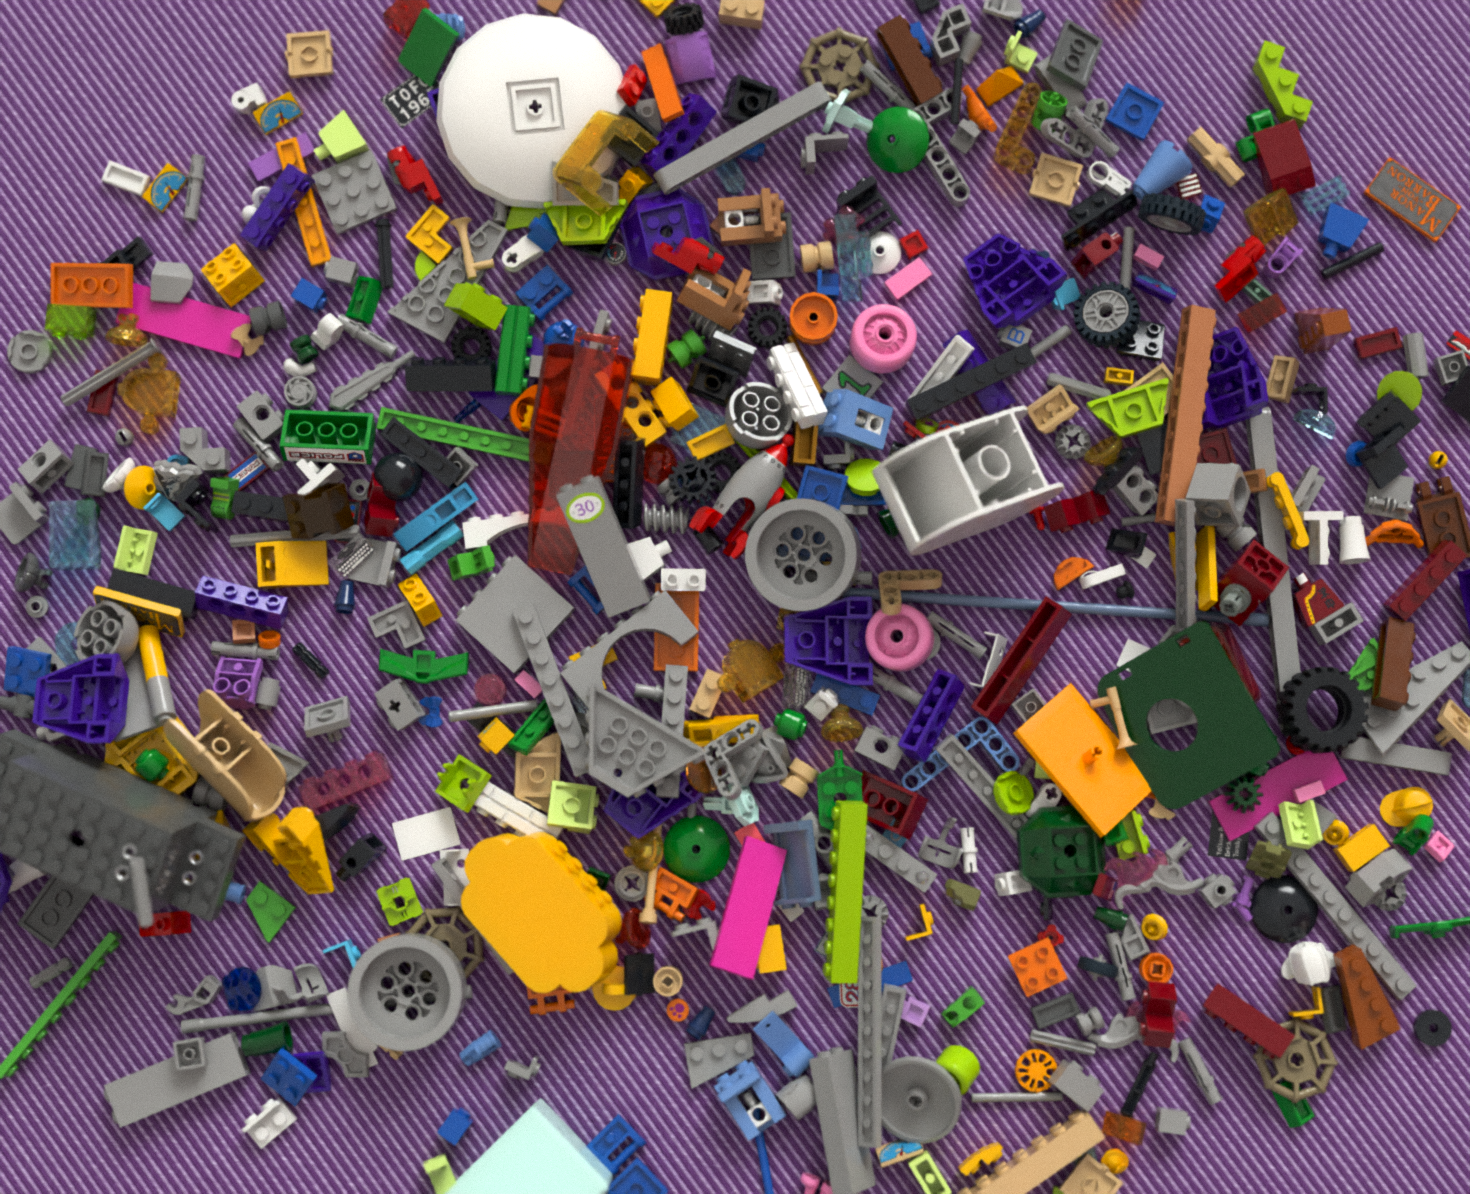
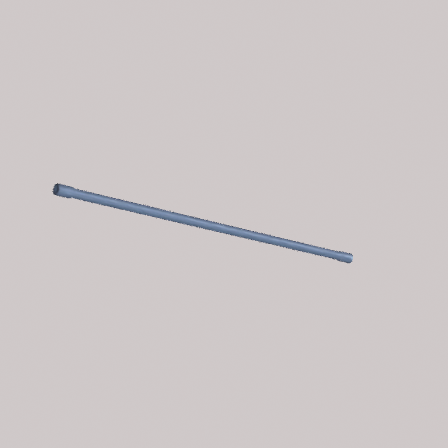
(1254, 619)

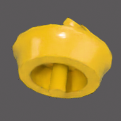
(1336, 833)
(1154, 927)
(1115, 1160)

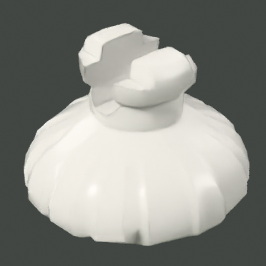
(117, 478)

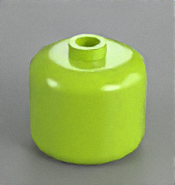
(961, 1065)

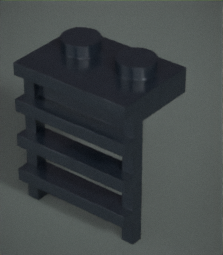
(863, 197)

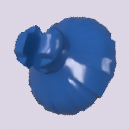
(561, 332)

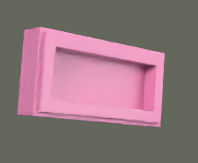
(908, 278)

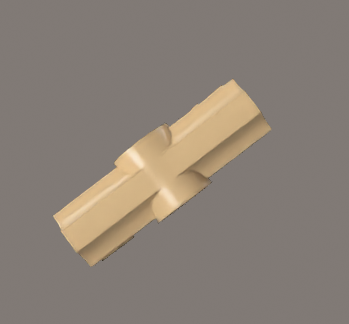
(1215, 157)

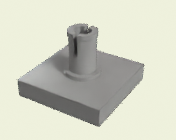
(327, 718)

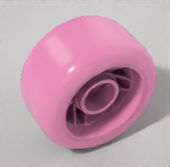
(880, 354)
(911, 650)

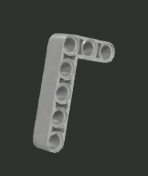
(936, 147)

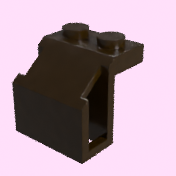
(318, 511)

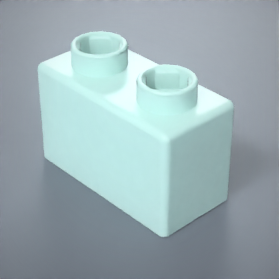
(536, 1158)

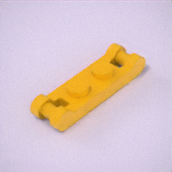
(1291, 519)

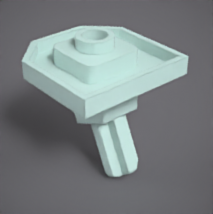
(842, 114)
(743, 807)

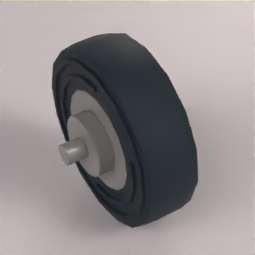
(1097, 967)

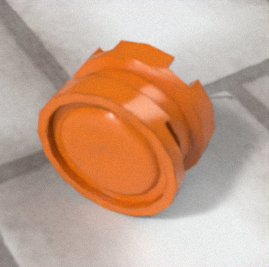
(1156, 968)

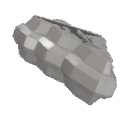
(173, 477)

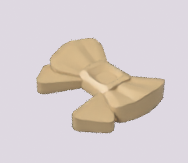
(241, 334)
(1159, 811)

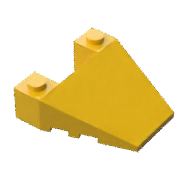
(296, 846)

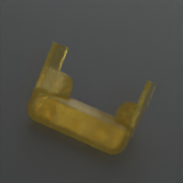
(575, 166)

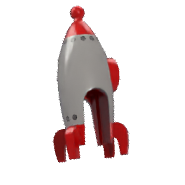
(758, 485)

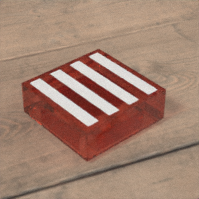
(1189, 187)

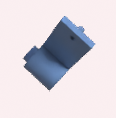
(784, 1044)

